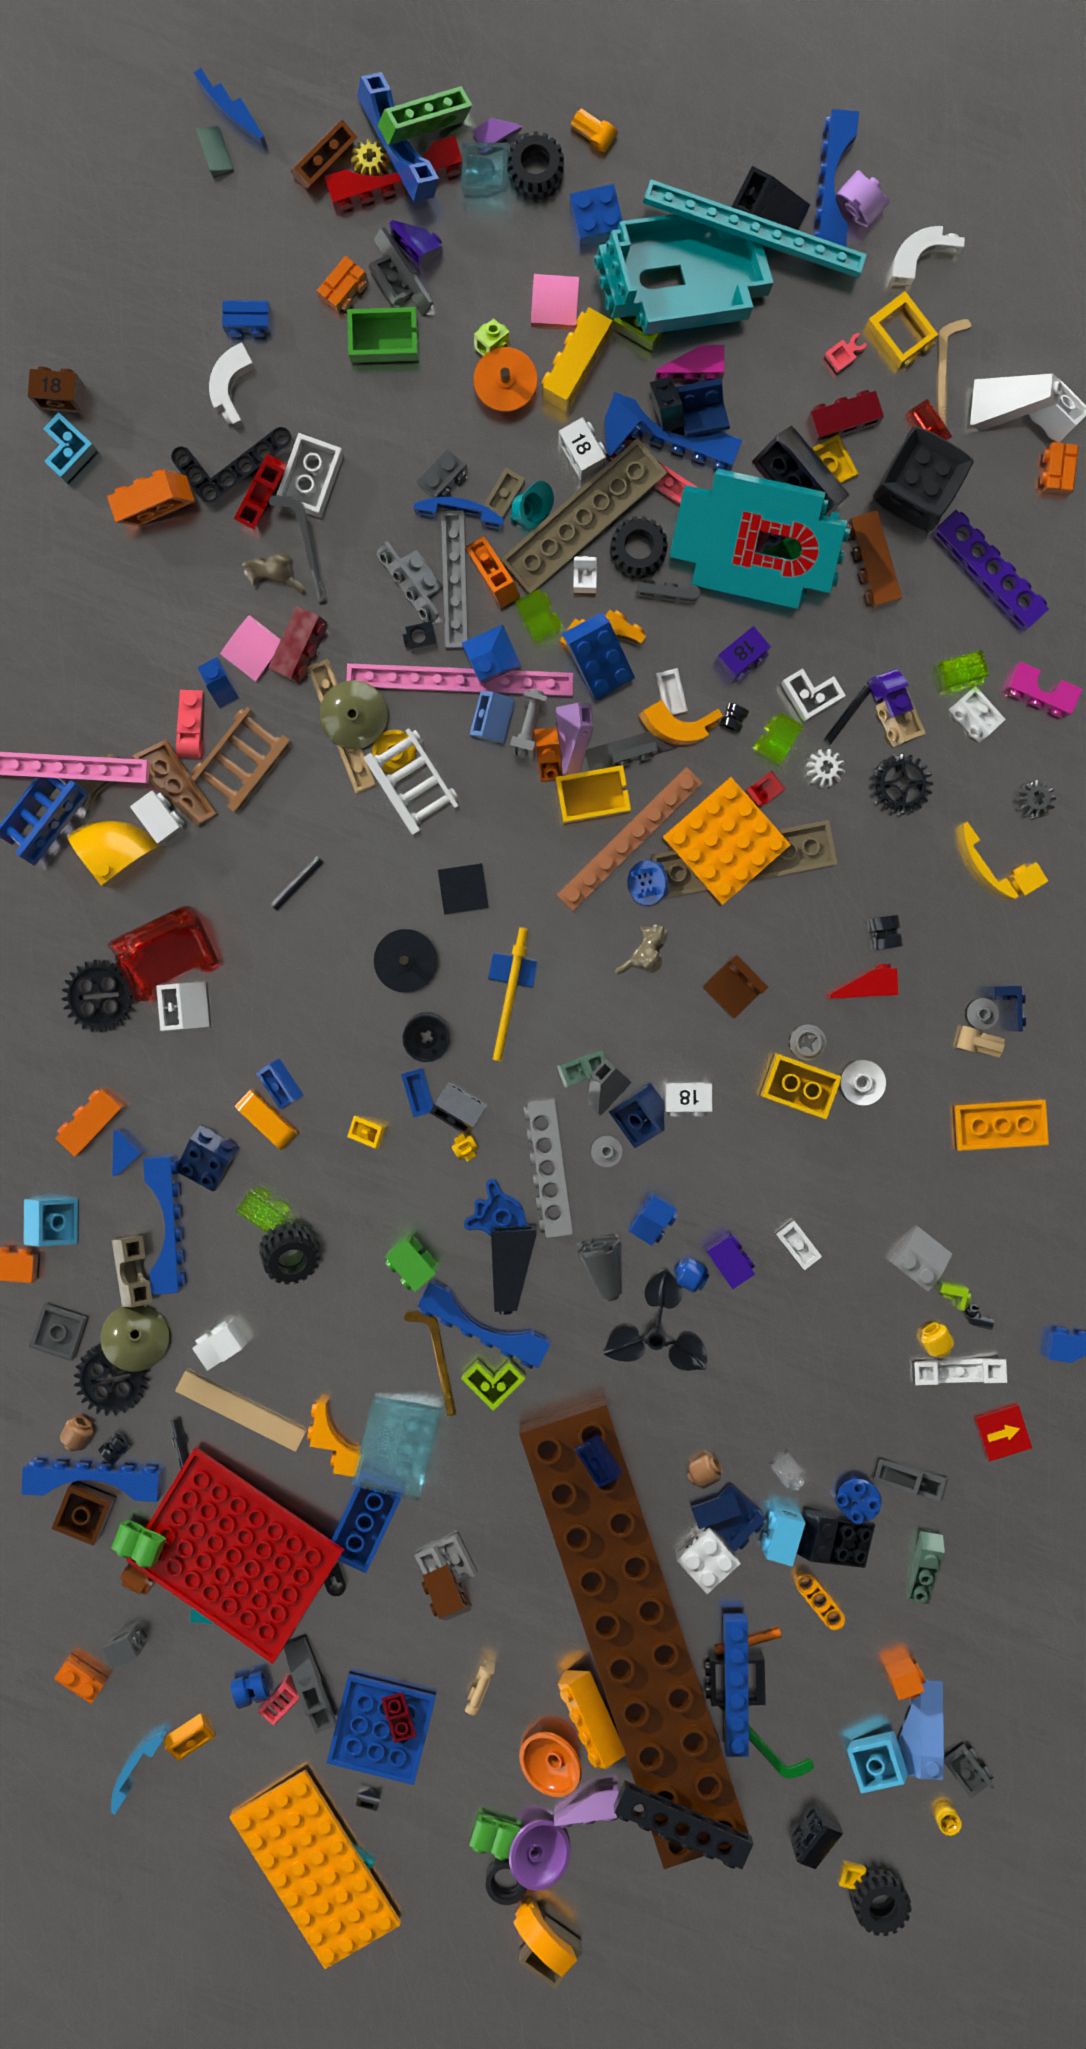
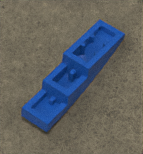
(234, 111)

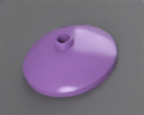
(548, 1860)

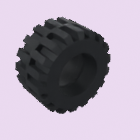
(535, 146)
(643, 528)
(292, 1267)
(891, 1916)

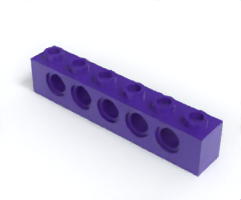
(977, 567)

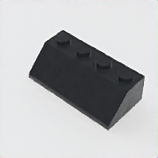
(793, 462)

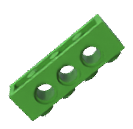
(424, 115)

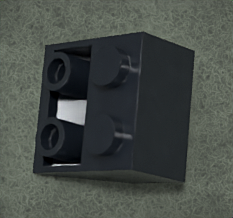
(816, 1839)

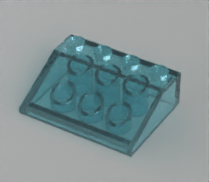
(396, 1447)

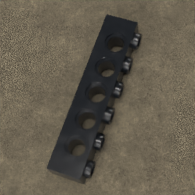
(732, 1857)

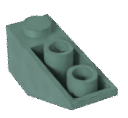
(926, 1567)

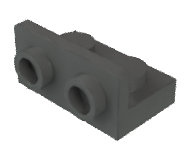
(442, 475)

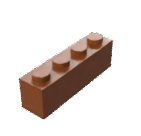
(874, 560)

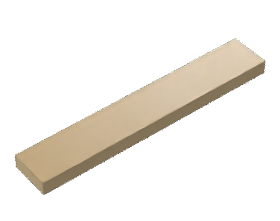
(357, 768)
(240, 1410)

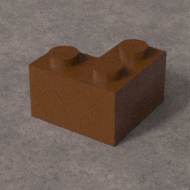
(445, 1593)

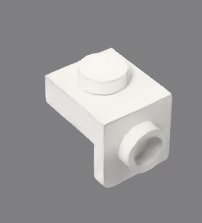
(585, 574)

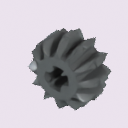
(1028, 795)

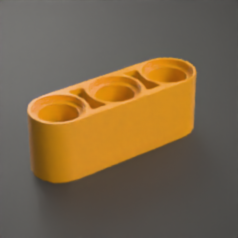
(266, 1119)
(823, 1609)

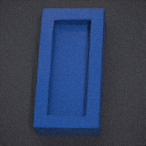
(417, 1092)

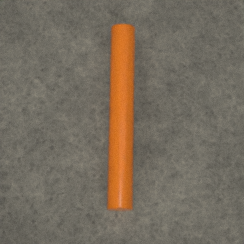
(754, 1640)

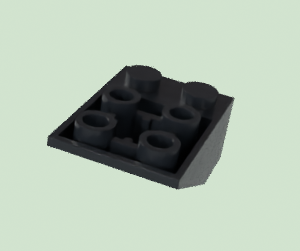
(770, 199)
(835, 1539)

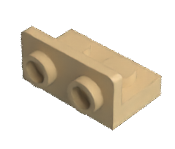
(902, 727)

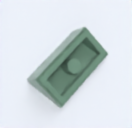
(215, 150)

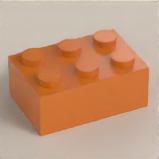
(150, 498)

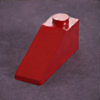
(875, 982)

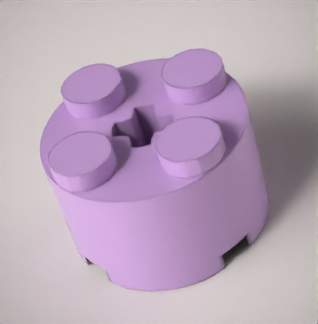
(862, 199)

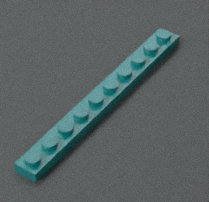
(754, 228)

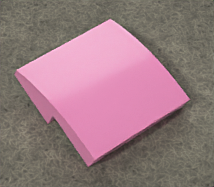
(554, 299)
(251, 648)

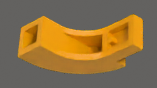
(676, 732)
(542, 1940)

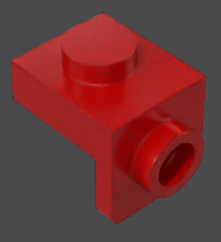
(765, 789)

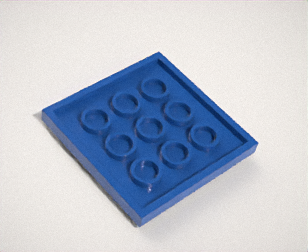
(364, 1736)

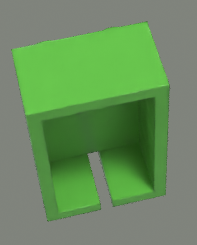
(382, 334)
(412, 1266)

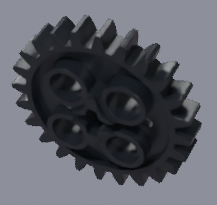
(100, 1016)
(115, 1398)

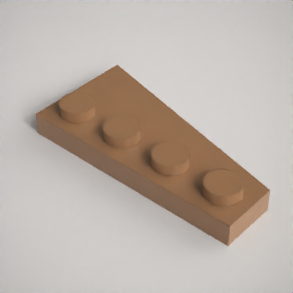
(175, 782)

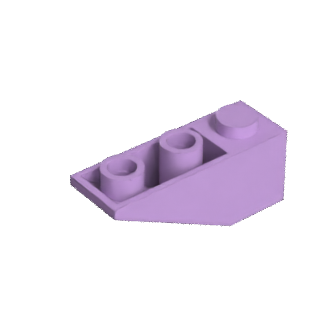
(574, 732)
(590, 1807)

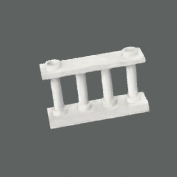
(389, 781)

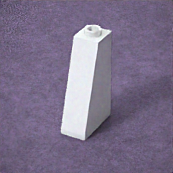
(1011, 397)

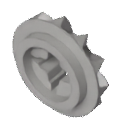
(818, 1045)

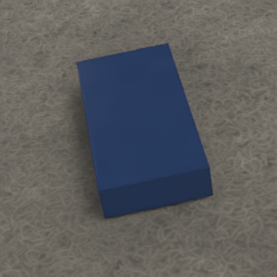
(716, 1510)

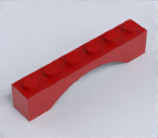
(351, 188)

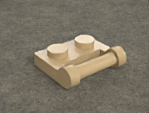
(476, 1694)

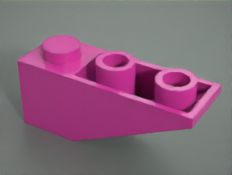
(700, 363)

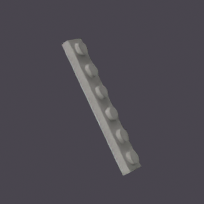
(454, 578)

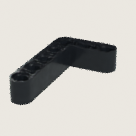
(233, 469)

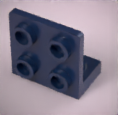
(703, 407)
(1015, 998)

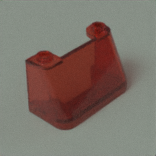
(162, 951)

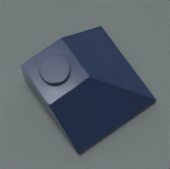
(640, 1115)

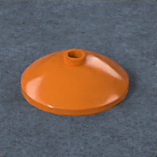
(550, 1764)

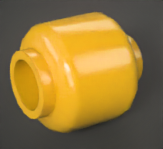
(937, 1340)

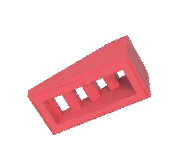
(287, 1688)

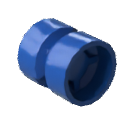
(242, 1690)

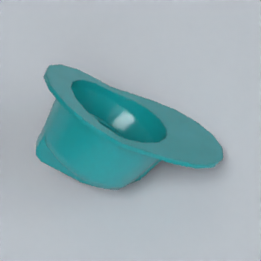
(533, 505)

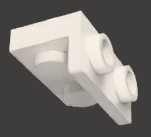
(977, 714)

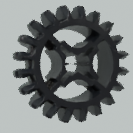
(902, 774)

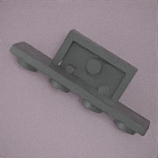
(396, 275)
(414, 579)
(626, 750)

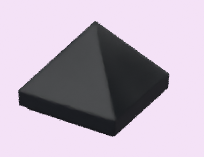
(368, 1800)

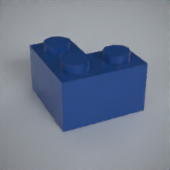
(652, 1218)

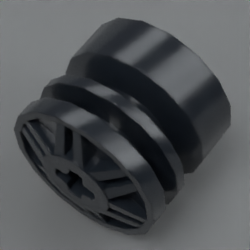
(430, 1049)

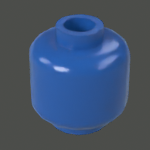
(692, 1275)

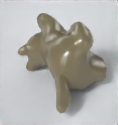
(275, 567)
(647, 954)

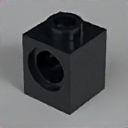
(430, 639)

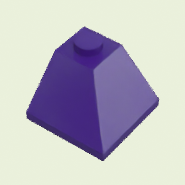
(417, 243)

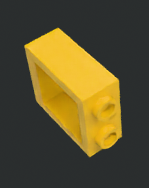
(874, 325)

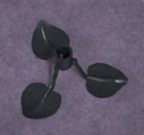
(685, 1354)

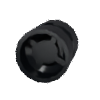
(886, 932)

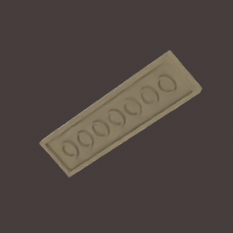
(583, 516)
(809, 850)

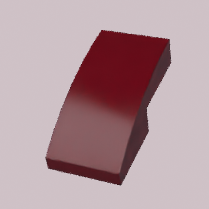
(399, 1717)

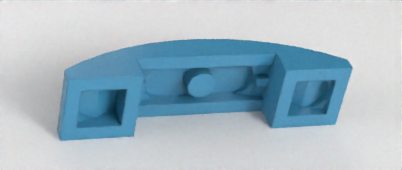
(148, 1747)

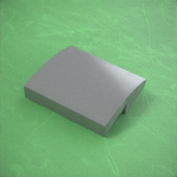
(447, 1552)

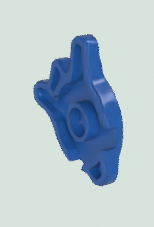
(497, 1211)

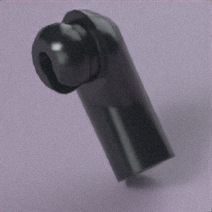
(975, 1318)

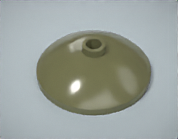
(369, 719)
(137, 1353)

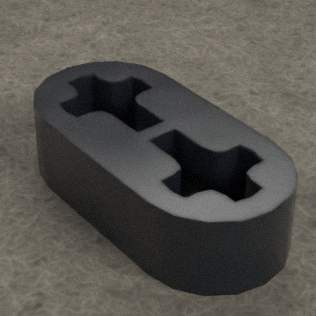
(340, 1578)

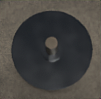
(405, 960)

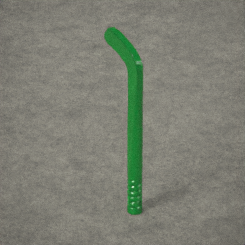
(786, 1772)

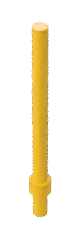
(519, 952)

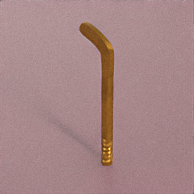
(413, 1316)

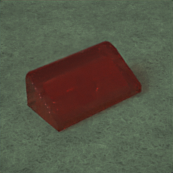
(927, 418)

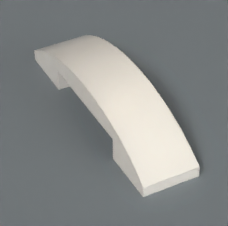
(960, 1370)

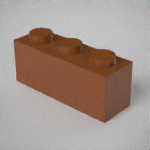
(323, 153)

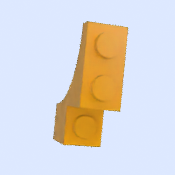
(621, 628)
(324, 1437)

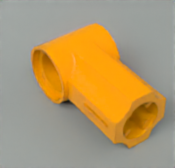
(598, 133)

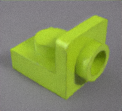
(952, 1290)

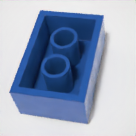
(598, 655)

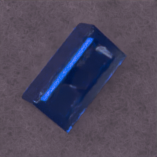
(598, 1461)

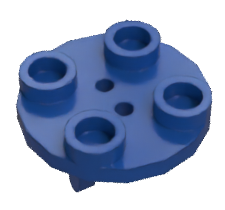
(646, 872)
(866, 1508)

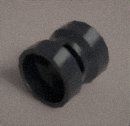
(734, 717)
(114, 1448)

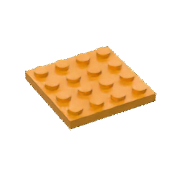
(726, 840)

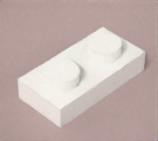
(799, 1245)

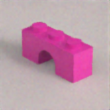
(1024, 684)

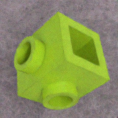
(491, 336)

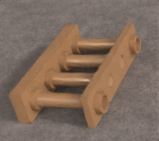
(263, 763)

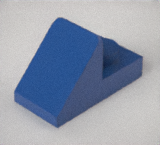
(218, 682)

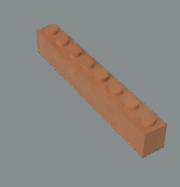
(629, 839)

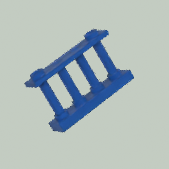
(52, 822)

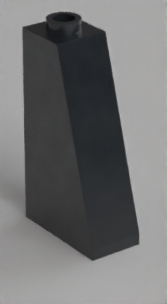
(510, 1262)

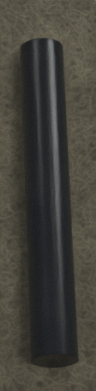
(846, 716)
(297, 883)

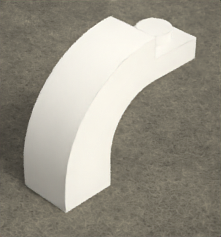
(917, 245)
(226, 371)

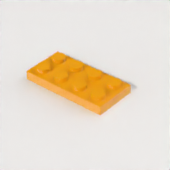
(1001, 1125)

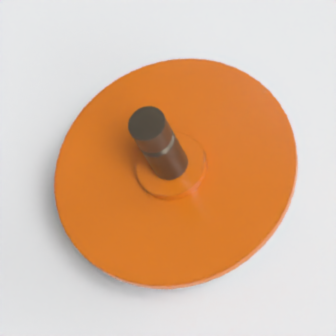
(505, 379)

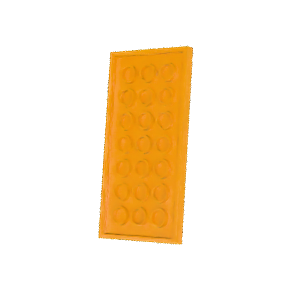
(315, 1869)

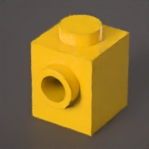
(1027, 878)

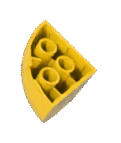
(112, 849)

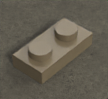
(504, 492)

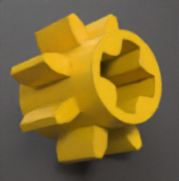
(465, 1147)

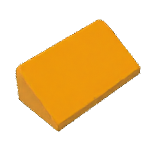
(188, 1737)

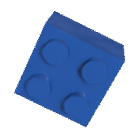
(595, 214)

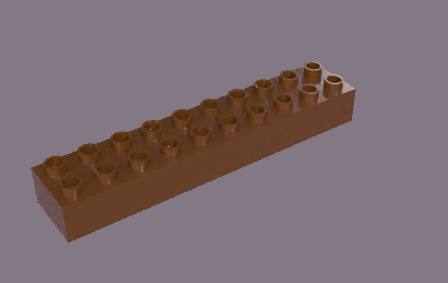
(631, 1622)

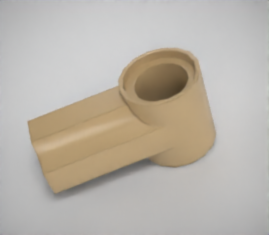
(974, 1040)

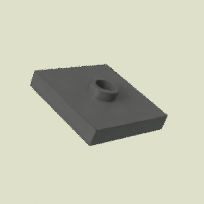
(58, 1332)

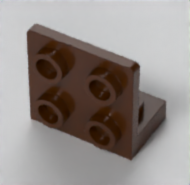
(735, 986)

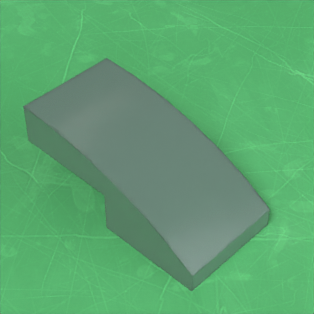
(580, 1069)

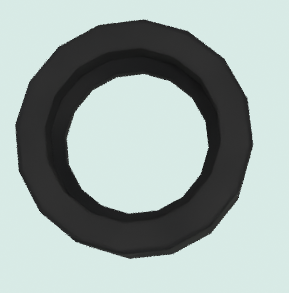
(493, 1893)

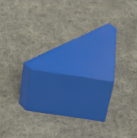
(124, 1152)

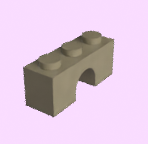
(132, 1285)

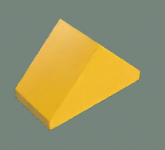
(367, 1132)

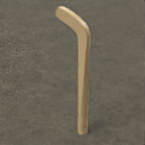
(943, 335)

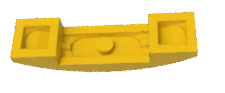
(968, 839)

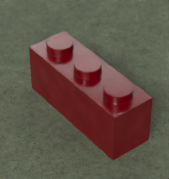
(845, 415)
(298, 645)

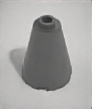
(603, 1265)

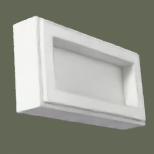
(672, 691)

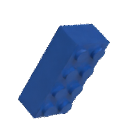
(364, 1526)

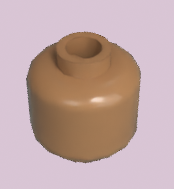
(76, 1433)
(704, 1471)

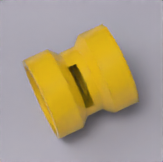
(949, 1825)

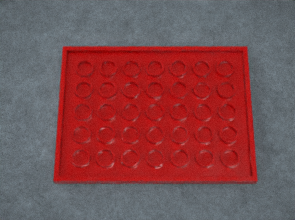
(238, 1555)

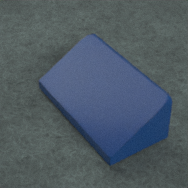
(501, 968)
(279, 1084)

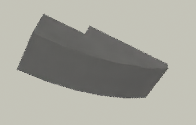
(911, 1480)

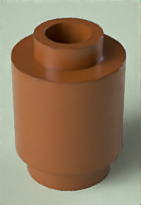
(136, 1580)

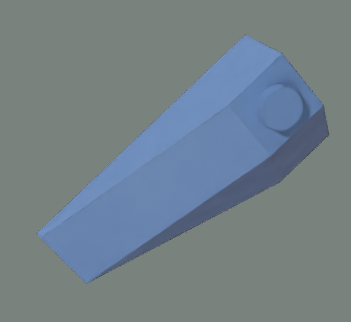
(923, 1734)

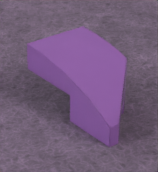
(495, 131)

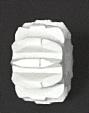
(818, 763)

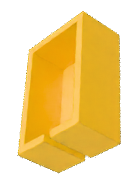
(593, 794)

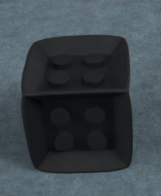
(923, 478)

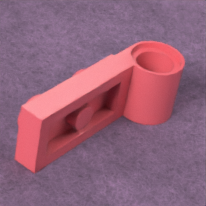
(189, 724)

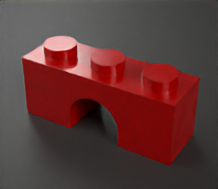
(260, 491)

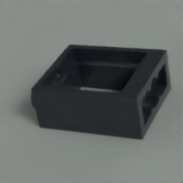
(756, 1698)

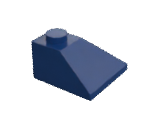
(491, 654)

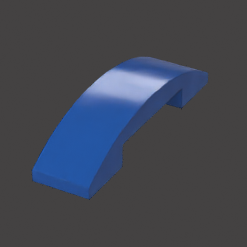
(431, 506)

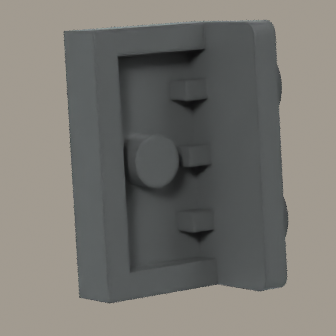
(967, 1770)

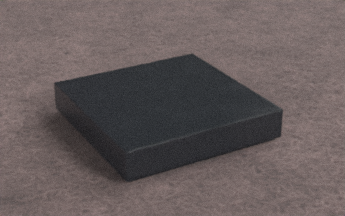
(463, 889)

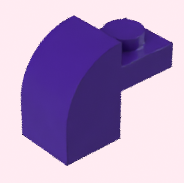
(892, 689)

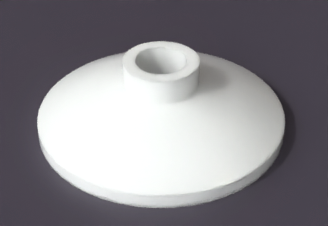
(874, 1085)

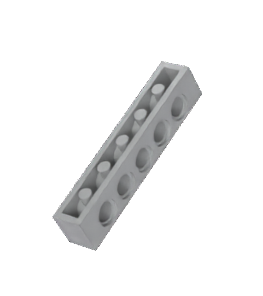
(562, 1225)

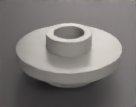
(982, 1013)
(606, 1151)

